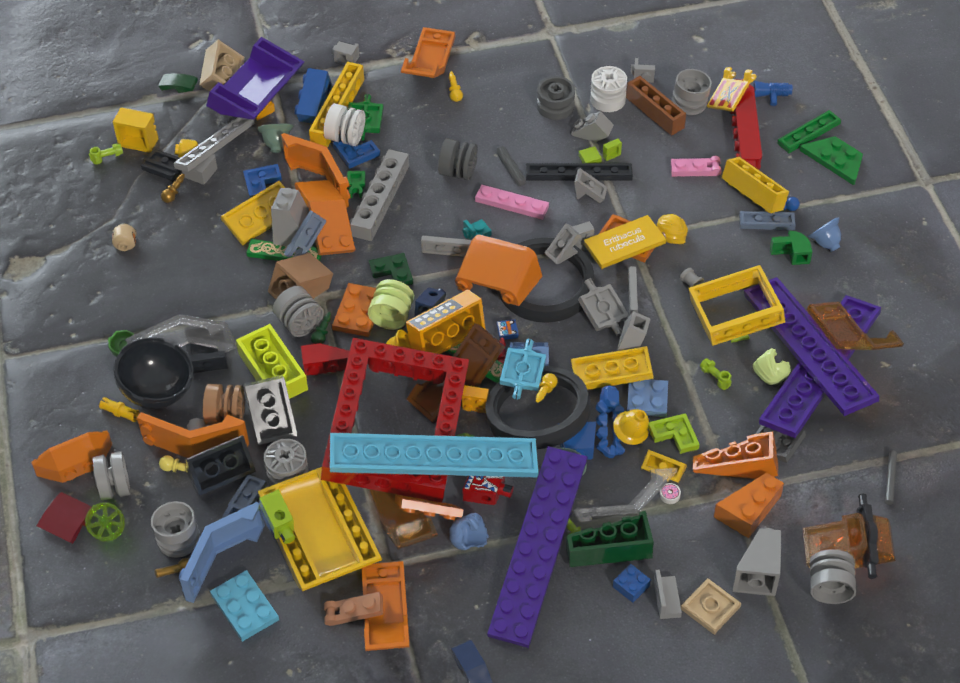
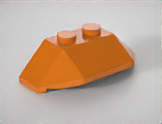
(72, 457)

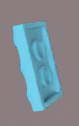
(244, 605)

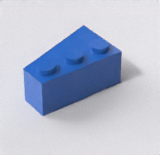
(313, 94)

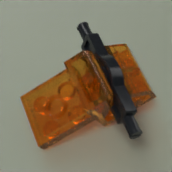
(859, 534)

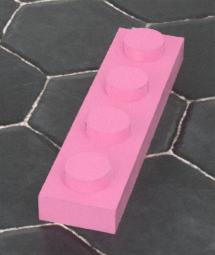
(512, 202)

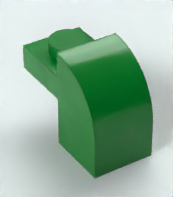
(795, 245)

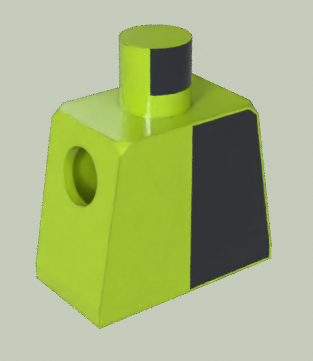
(277, 516)

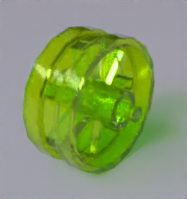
(105, 522)

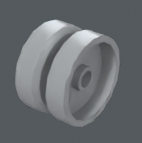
(108, 476)

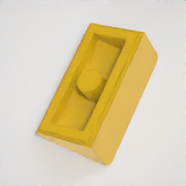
(657, 461)

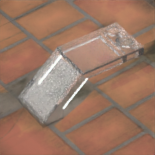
(188, 329)
(659, 478)

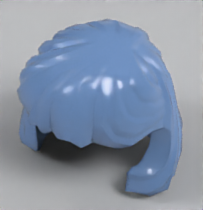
(468, 532)

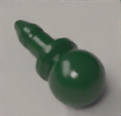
(319, 335)

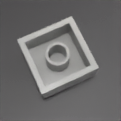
(586, 231)

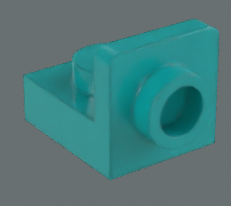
(476, 228)

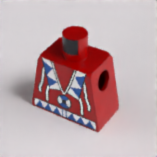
(486, 489)

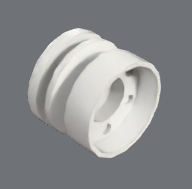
(608, 89)
(344, 124)

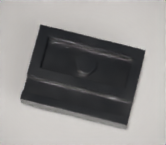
(160, 164)

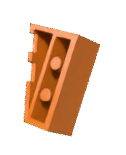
(749, 505)

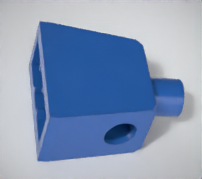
(583, 441)

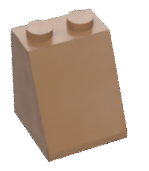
(300, 271)

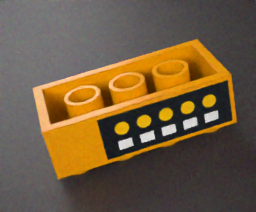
(446, 323)

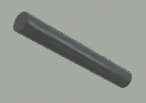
(890, 484)

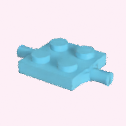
(523, 369)

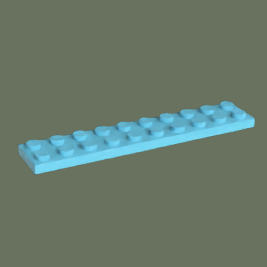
(433, 455)

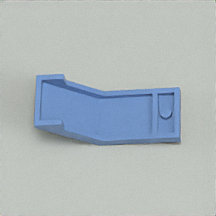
(215, 538)

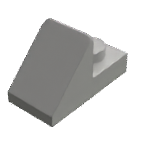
(589, 185)
(563, 244)

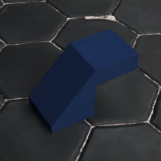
(471, 663)

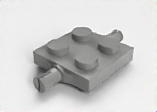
(603, 307)

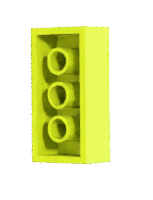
(269, 357)

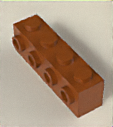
(656, 105)

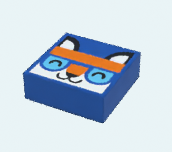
(507, 329)

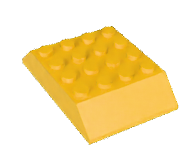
(326, 530)

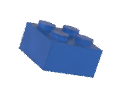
(631, 583)

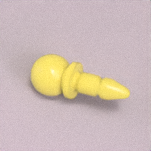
(168, 463)

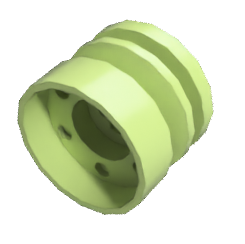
(391, 304)

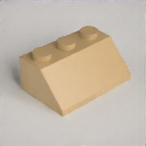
(219, 65)

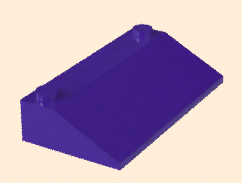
(254, 81)

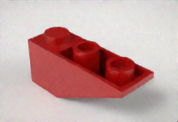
(323, 359)

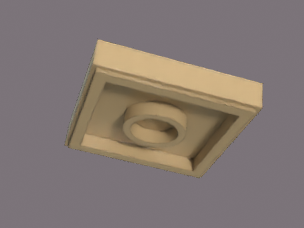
(710, 606)

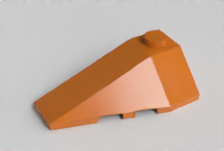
(744, 460)

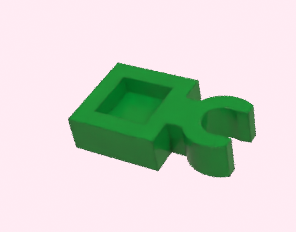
(356, 182)

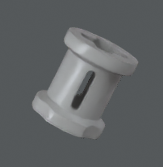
(689, 277)

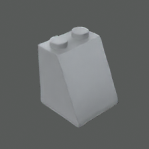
(287, 215)
(760, 565)

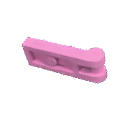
(696, 167)

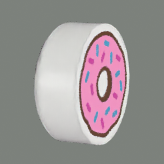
(670, 493)

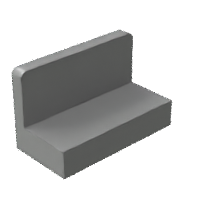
(667, 596)

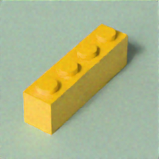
(755, 185)

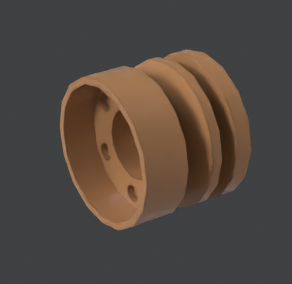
(219, 404)

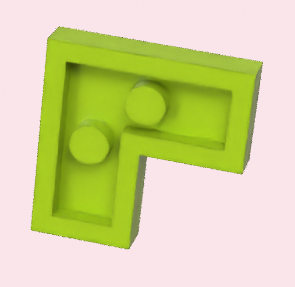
(675, 427)

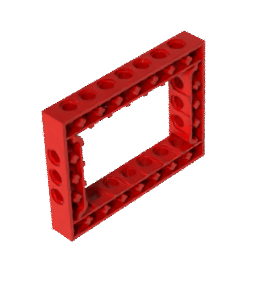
(406, 363)

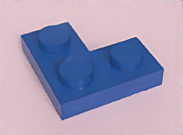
(356, 154)
(258, 177)

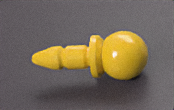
(455, 92)
(548, 382)

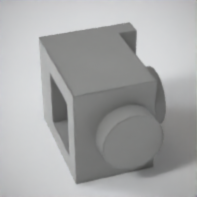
(345, 52)

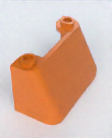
(501, 267)

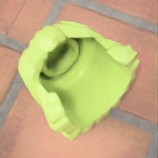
(770, 371)

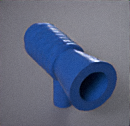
(773, 90)

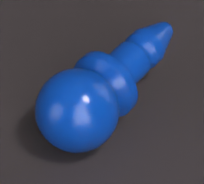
(792, 204)

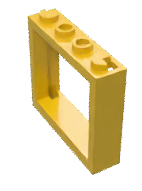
(742, 325)

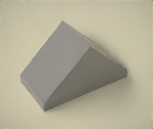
(202, 171)

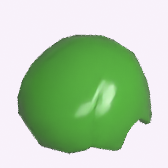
(118, 341)

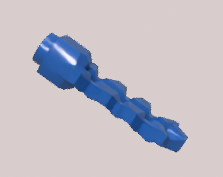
(608, 402)

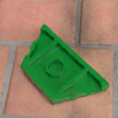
(835, 156)

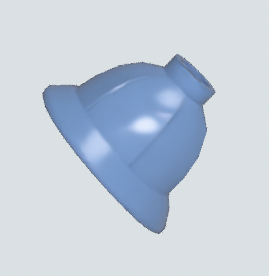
(828, 235)

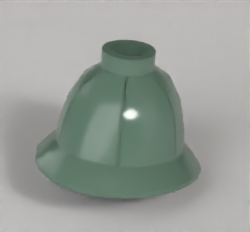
(272, 135)

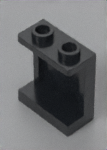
(206, 358)

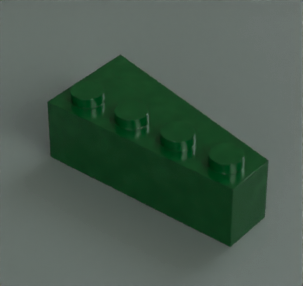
(611, 543)

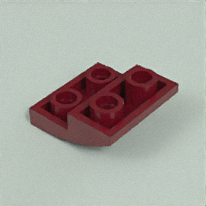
(64, 517)

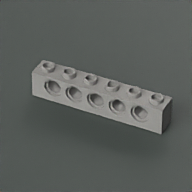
(379, 195)

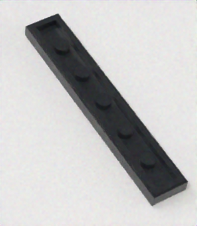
(568, 171)

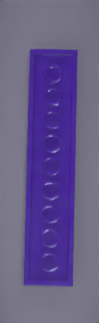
(816, 352)
(800, 392)
(537, 547)

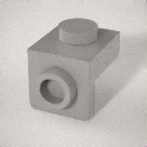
(644, 71)

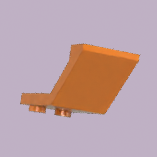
(430, 54)
(314, 158)
(329, 204)
(188, 442)
(391, 628)

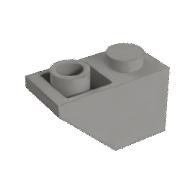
(593, 127)
(633, 331)

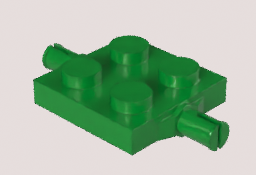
(373, 114)

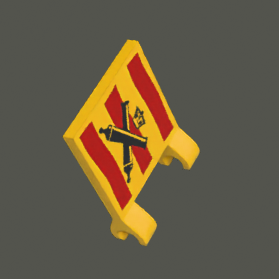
(730, 90)

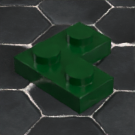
(392, 265)

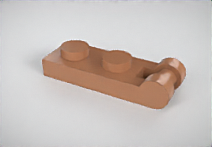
(353, 609)

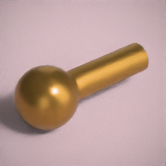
(172, 569)

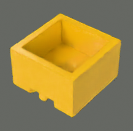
(135, 130)

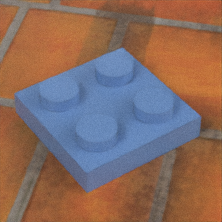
(648, 396)

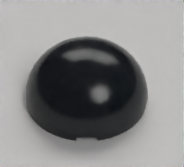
(153, 372)

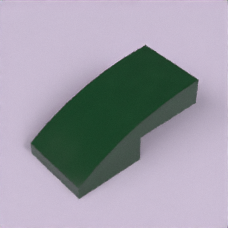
(180, 82)

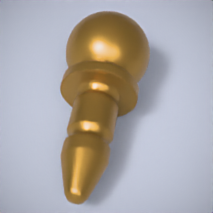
(168, 194)

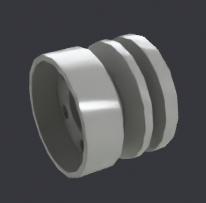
(691, 91)
(298, 311)
(285, 460)
(175, 529)
(832, 576)

